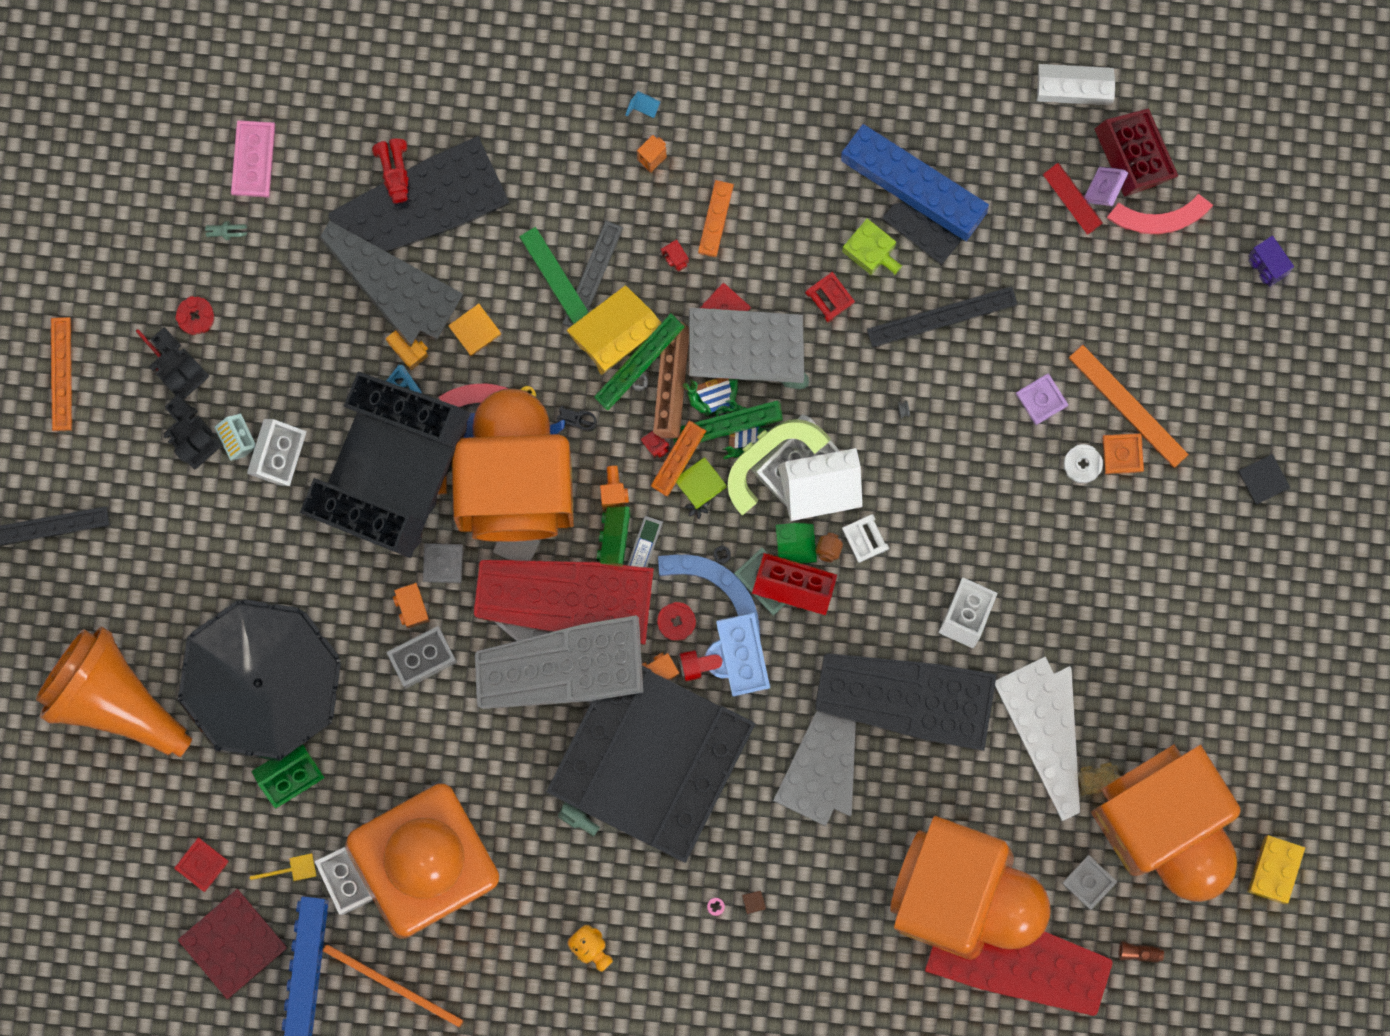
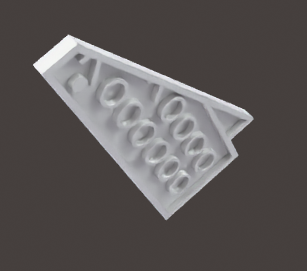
(1044, 719)

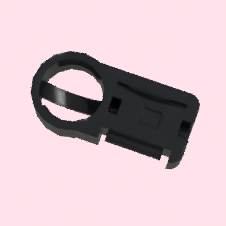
(574, 418)

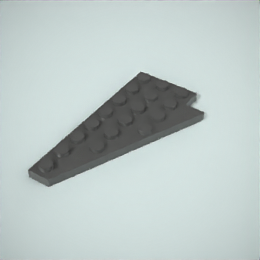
(401, 292)

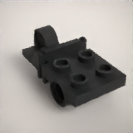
(176, 368)
(189, 434)

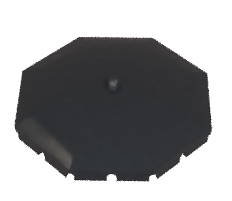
(259, 680)

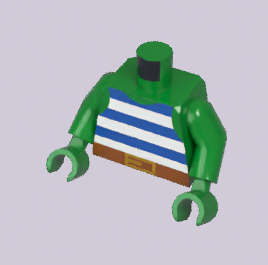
(711, 396)
(740, 439)

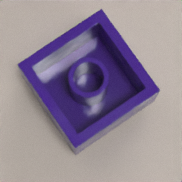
(1270, 261)

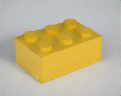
(1276, 869)

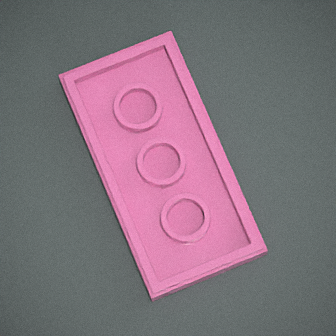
(253, 158)

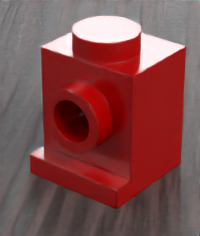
(675, 255)

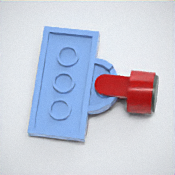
(734, 656)

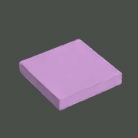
(1105, 186)
(1042, 399)

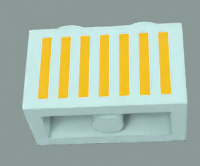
(235, 437)

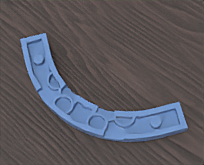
(713, 572)

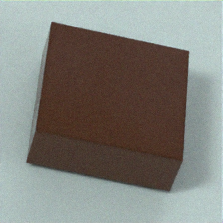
(753, 902)

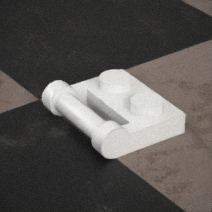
(859, 540)

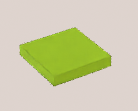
(700, 483)

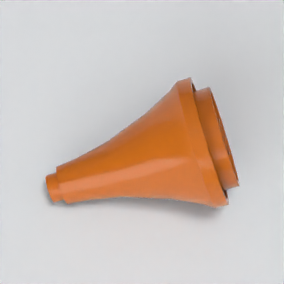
(101, 691)

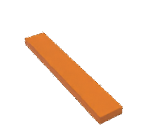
(61, 374)

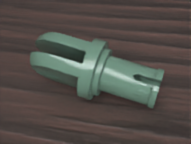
(225, 230)

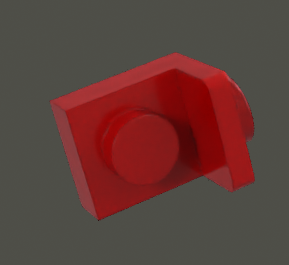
(655, 445)

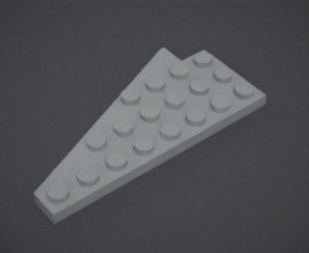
(821, 770)

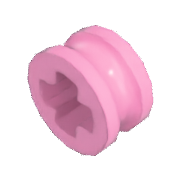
(713, 901)

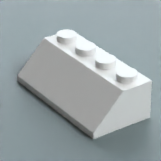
(1075, 84)

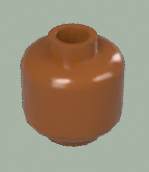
(829, 547)

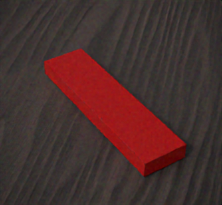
(1073, 198)

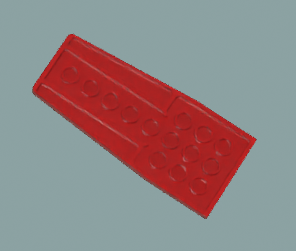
(561, 593)
(1042, 972)

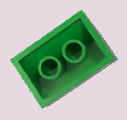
(614, 536)
(287, 777)

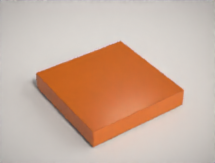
(1123, 453)

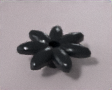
(698, 511)

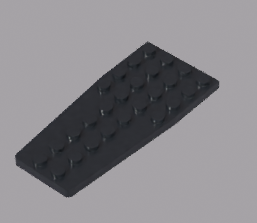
(440, 197)
(909, 698)

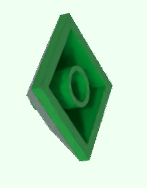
(796, 542)

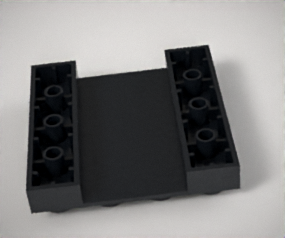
(388, 465)
(652, 763)

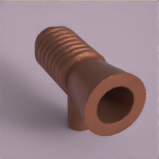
(1146, 953)

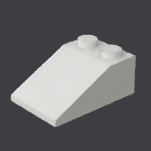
(968, 613)

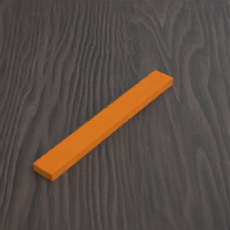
(1128, 406)
(393, 985)

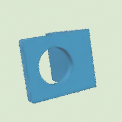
(644, 104)

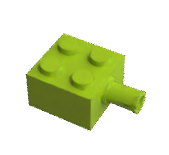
(871, 248)

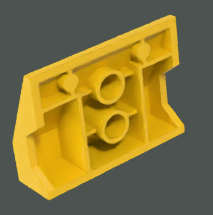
(614, 329)

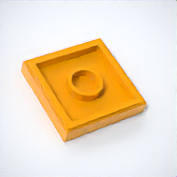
(474, 329)

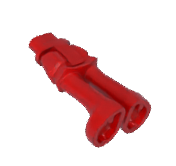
(394, 179)

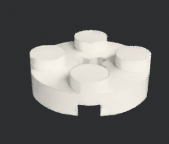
(1091, 457)

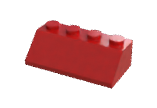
(794, 584)

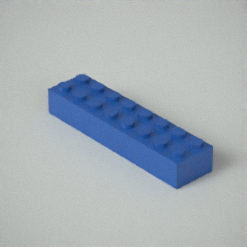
(914, 182)
(305, 967)

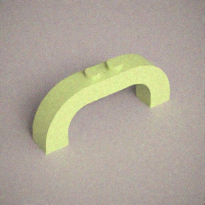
(802, 430)

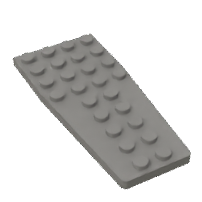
(562, 666)

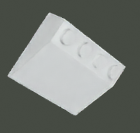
(787, 450)
(822, 484)

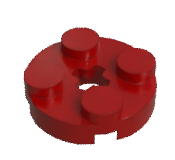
(184, 317)
(672, 611)

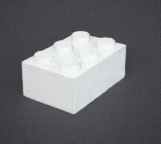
(276, 452)
(343, 881)

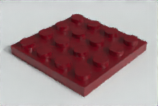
(232, 944)

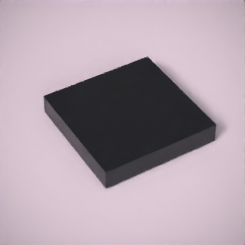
(1264, 479)

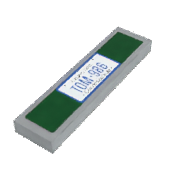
(645, 542)

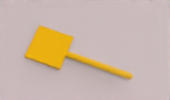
(301, 868)

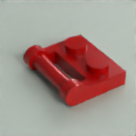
(834, 292)

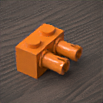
(613, 493)

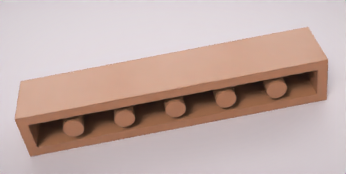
(670, 386)

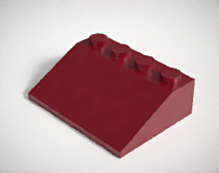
(1137, 147)

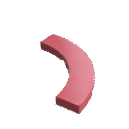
(1160, 223)
(469, 394)

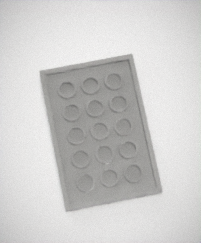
(746, 345)

